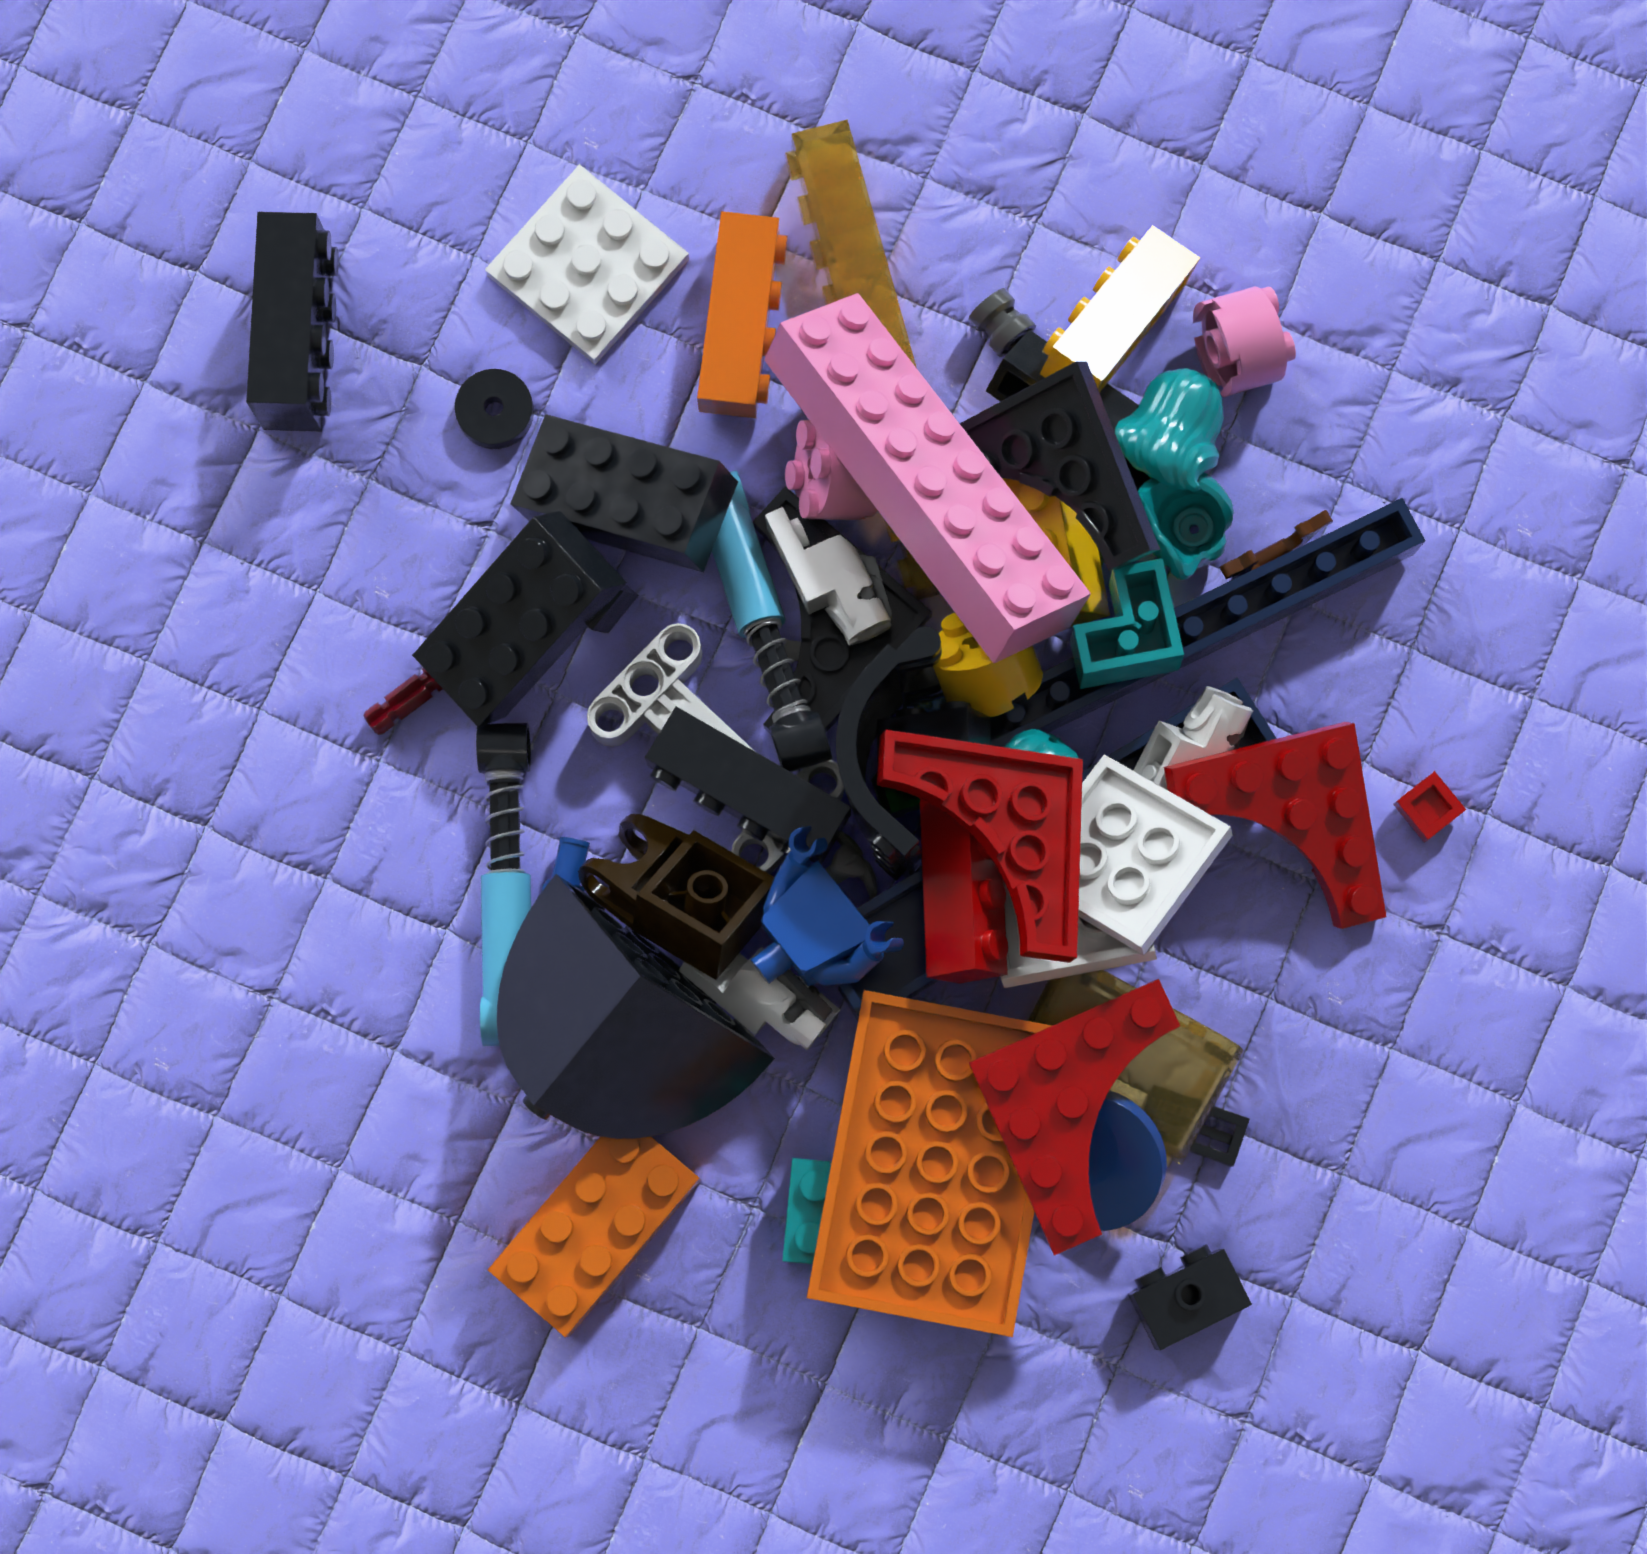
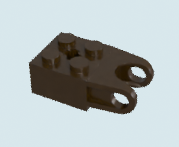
(681, 893)

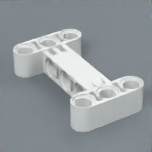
(659, 705)

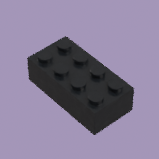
(291, 322)
(626, 491)
(519, 618)

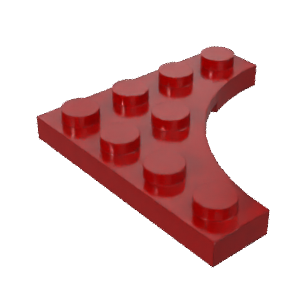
(1311, 797)
(1020, 811)
(1049, 1098)

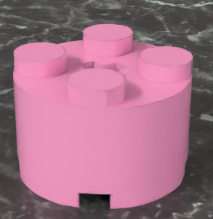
(1243, 340)
(822, 480)

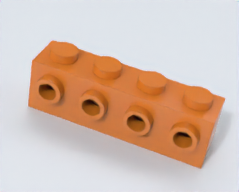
(739, 315)

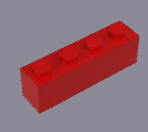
(961, 902)

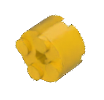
(973, 678)

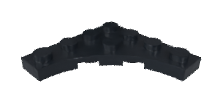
(1066, 447)
(825, 659)

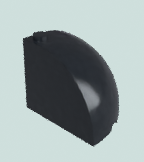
(611, 1028)

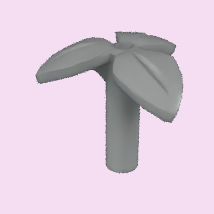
(850, 863)

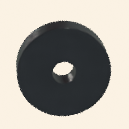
(491, 387)

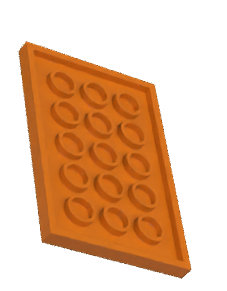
(919, 1183)

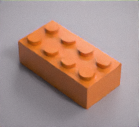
(593, 1228)

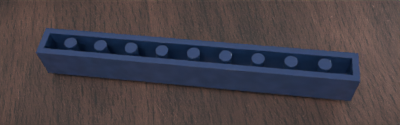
(1234, 612)

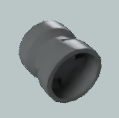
(1001, 321)

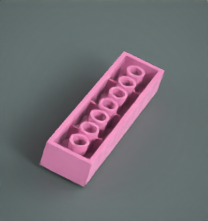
(926, 477)

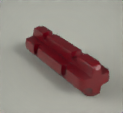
(401, 702)

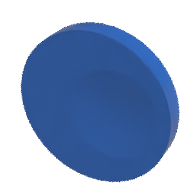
(1124, 1163)

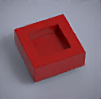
(1429, 806)

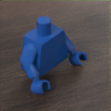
(817, 924)

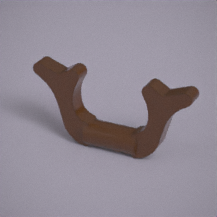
(1251, 561)

